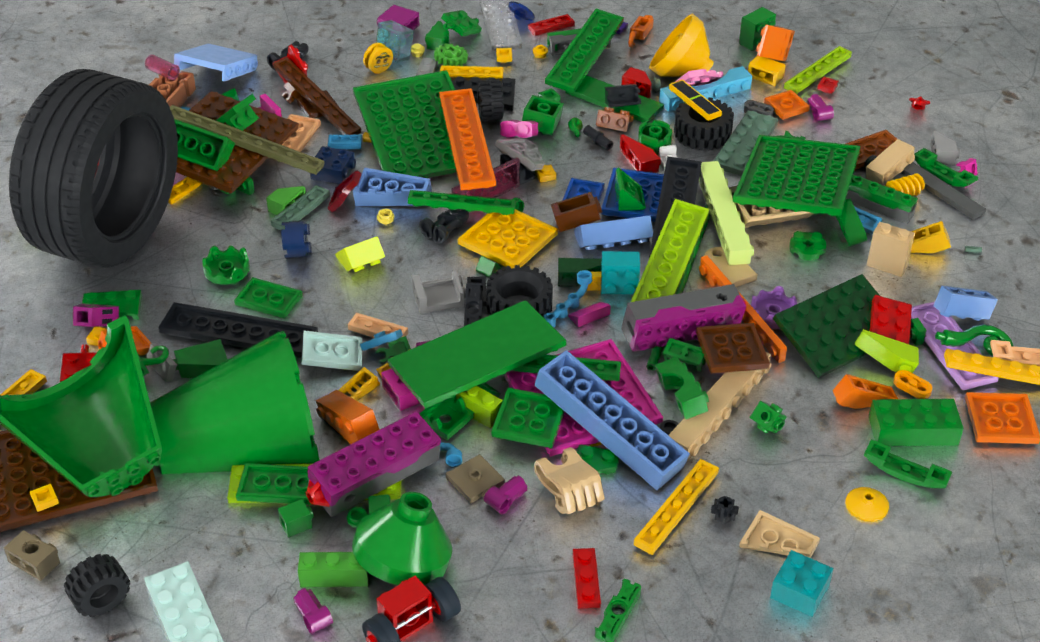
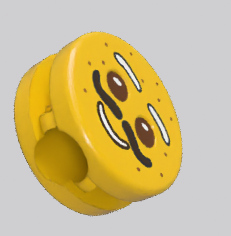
(378, 58)

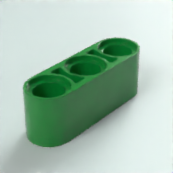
(851, 225)

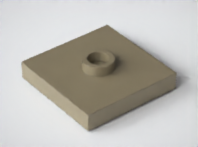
(474, 478)

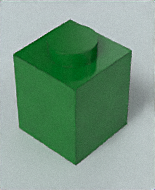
(295, 518)

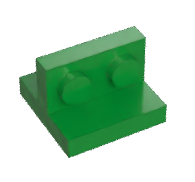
(240, 115)

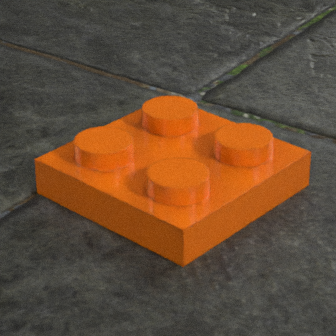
(787, 104)

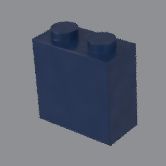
(337, 165)

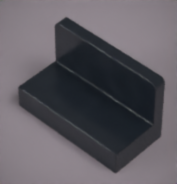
(524, 174)

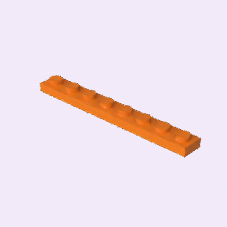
(767, 336)

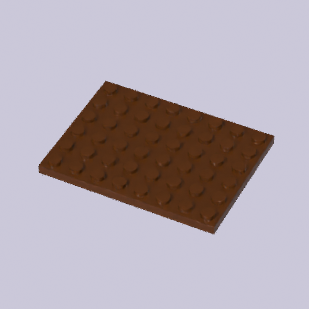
(241, 161)
(25, 471)

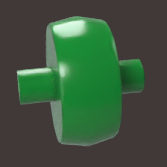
(575, 126)

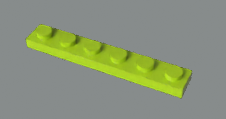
(817, 70)

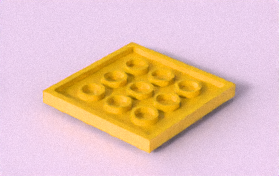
(508, 238)

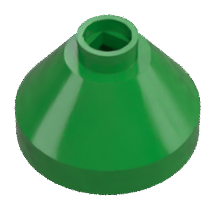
(403, 541)

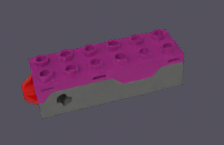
(678, 315)
(372, 464)

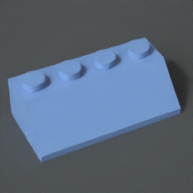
(613, 232)

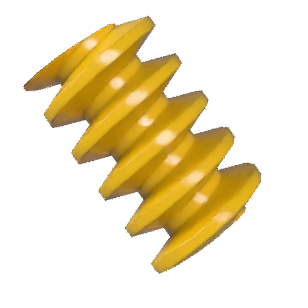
(910, 185)

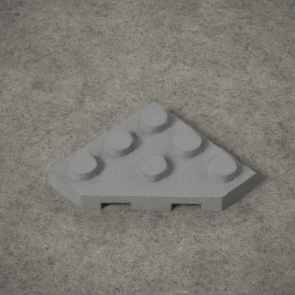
(524, 150)

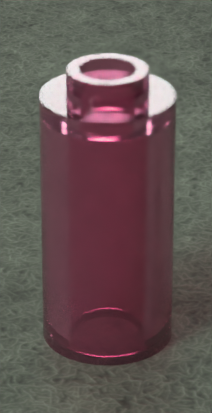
(162, 67)

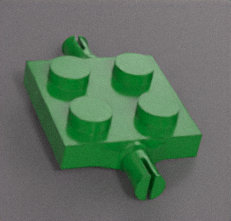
(461, 23)

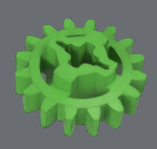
(450, 55)

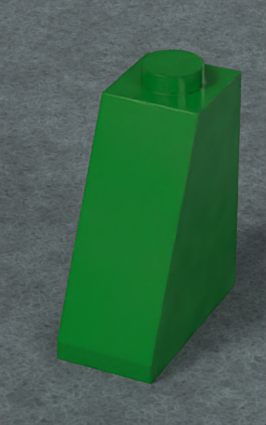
(199, 358)

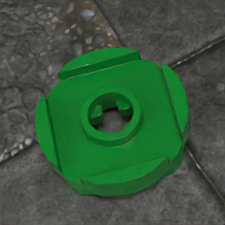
(800, 241)

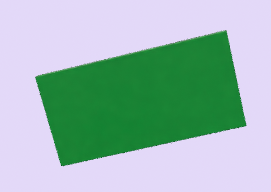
(476, 353)

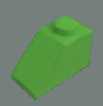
(283, 198)

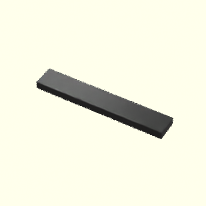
(946, 192)

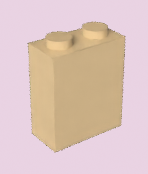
(890, 249)

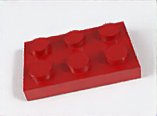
(891, 318)

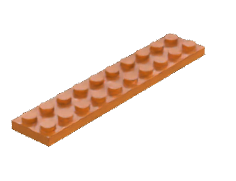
(467, 139)

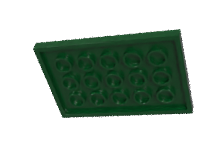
(829, 325)

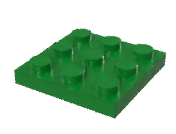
(528, 418)

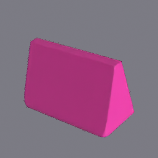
(590, 314)

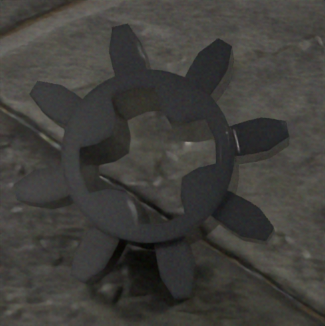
(724, 509)

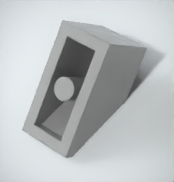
(944, 148)

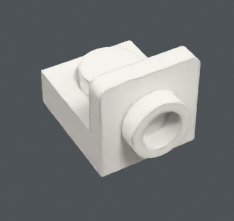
(665, 151)

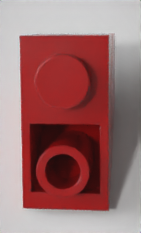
(638, 77)

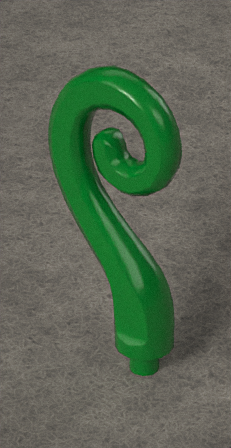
(955, 339)

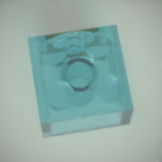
(396, 38)

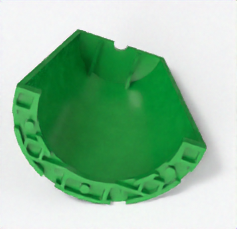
(238, 414)
(94, 423)

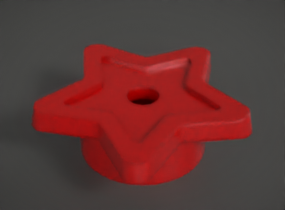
(919, 103)

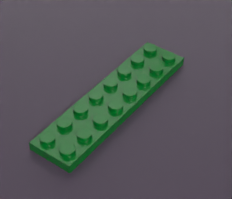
(584, 51)

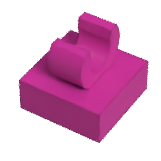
(969, 165)

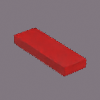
(551, 25)

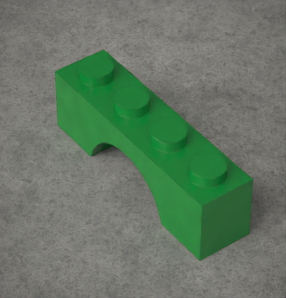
(689, 397)

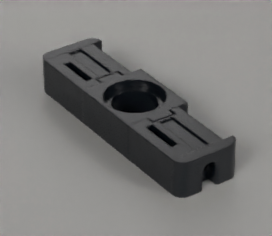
(473, 299)

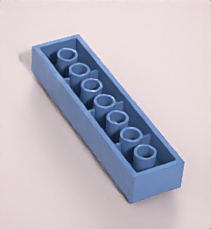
(612, 419)

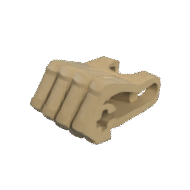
(572, 484)

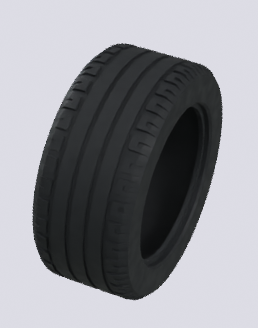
(56, 159)

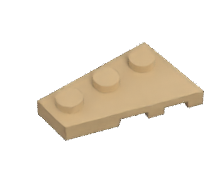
(778, 537)

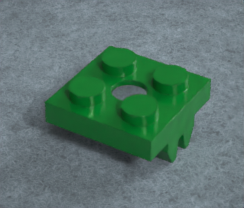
(450, 407)

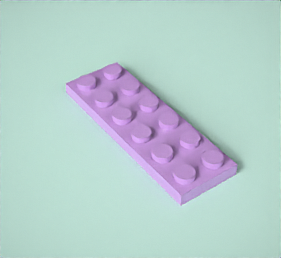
(934, 323)

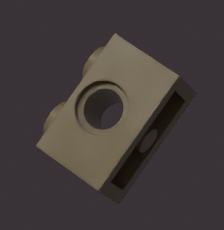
(32, 555)

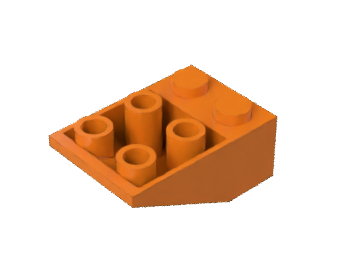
(775, 42)

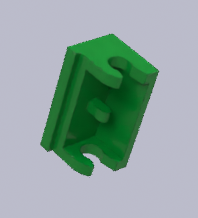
(685, 352)

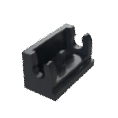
(622, 95)

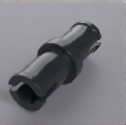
(598, 137)

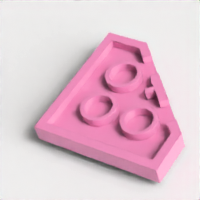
(701, 77)

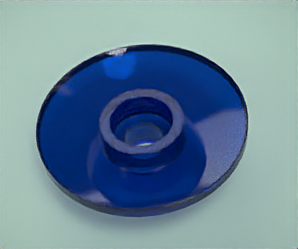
(521, 11)

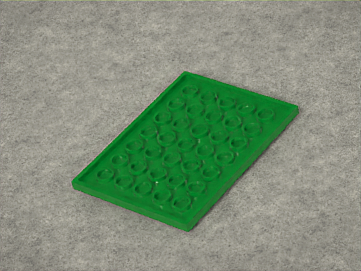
(408, 124)
(798, 175)

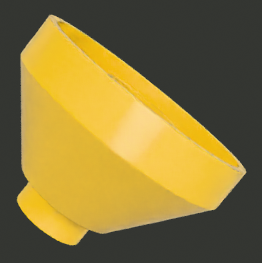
(683, 50)

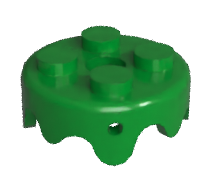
(217, 261)

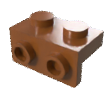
(614, 120)

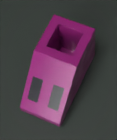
(94, 315)

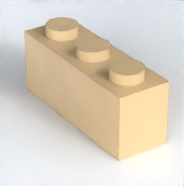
(890, 162)

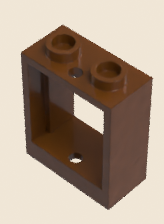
(576, 211)

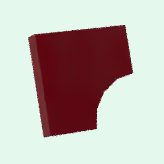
(343, 189)

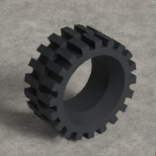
(703, 135)
(519, 282)

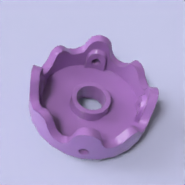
(772, 301)

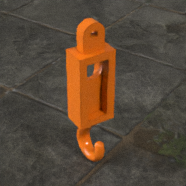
(640, 29)

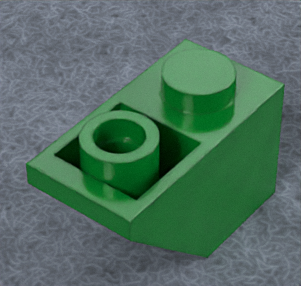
(437, 36)

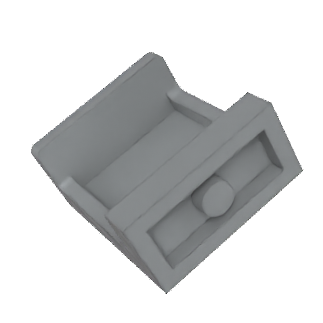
(439, 294)

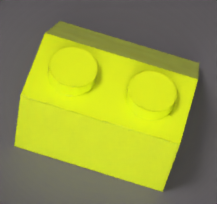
(361, 254)

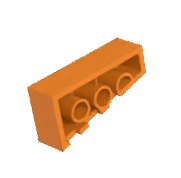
(347, 416)

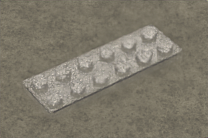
(500, 24)

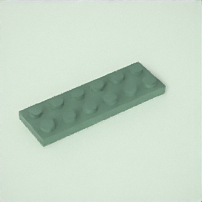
(739, 146)

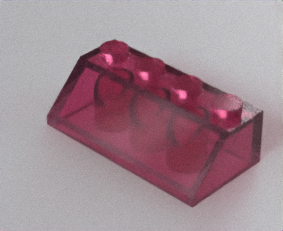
(506, 180)

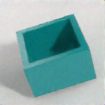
(620, 272)
(801, 583)

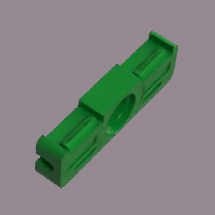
(614, 622)

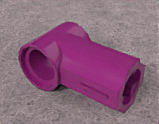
(820, 109)
(501, 498)
(314, 614)

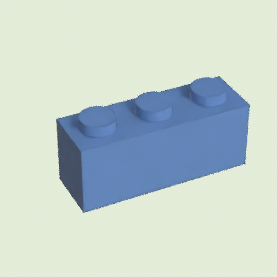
(965, 303)

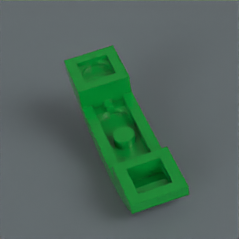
(928, 161)
(905, 470)

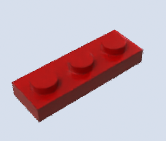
(586, 578)

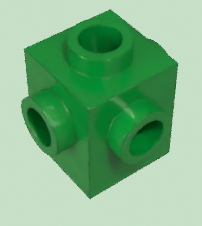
(768, 417)

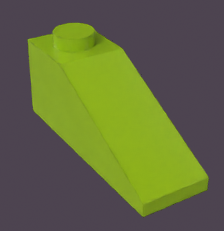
(888, 351)

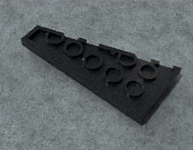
(508, 87)

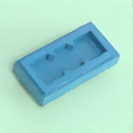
(345, 141)
(381, 338)

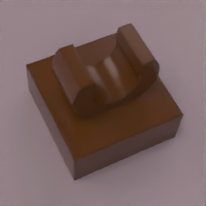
(291, 94)

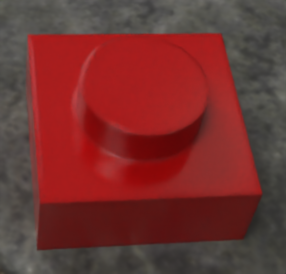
(827, 85)

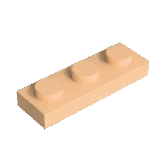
(369, 326)

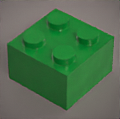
(752, 26)
(545, 112)

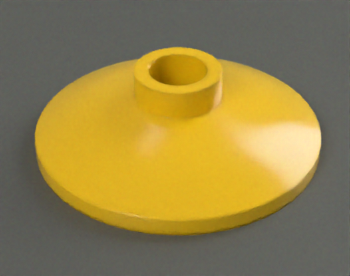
(867, 504)

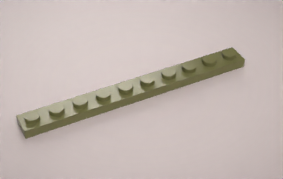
(251, 142)

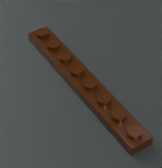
(317, 97)

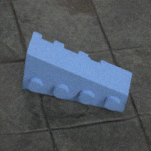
(387, 188)

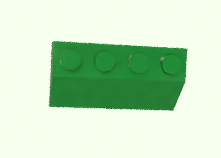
(202, 146)

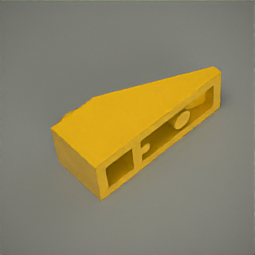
(931, 239)

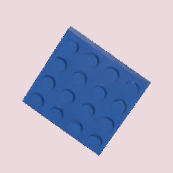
(651, 186)

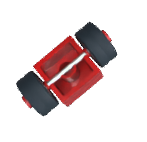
(411, 608)

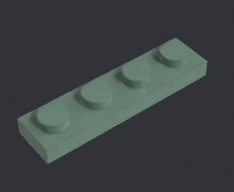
(301, 207)

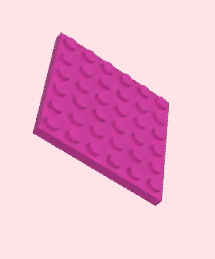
(629, 387)

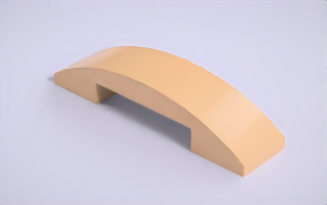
(1024, 355)

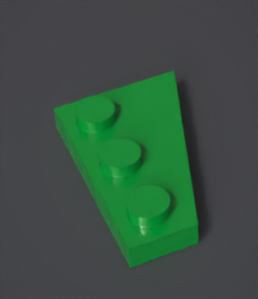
(128, 301)

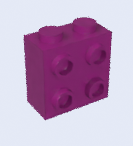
(402, 16)

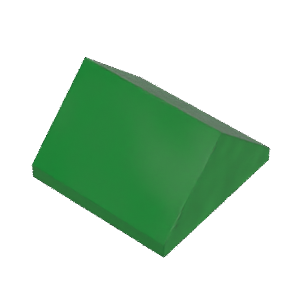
(628, 192)

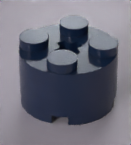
(295, 239)

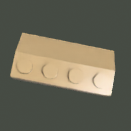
(754, 215)

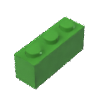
(331, 570)

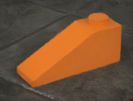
(859, 392)

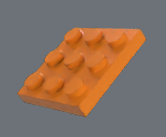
(1002, 418)

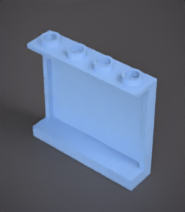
(229, 61)

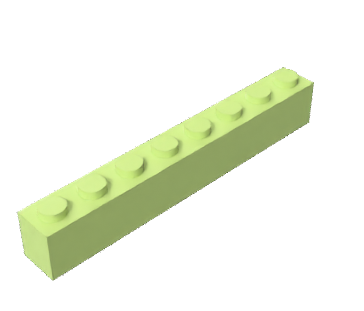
(725, 214)

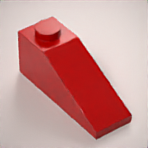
(639, 155)

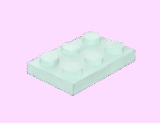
(331, 350)

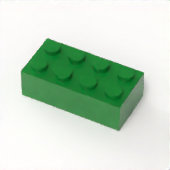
(916, 422)

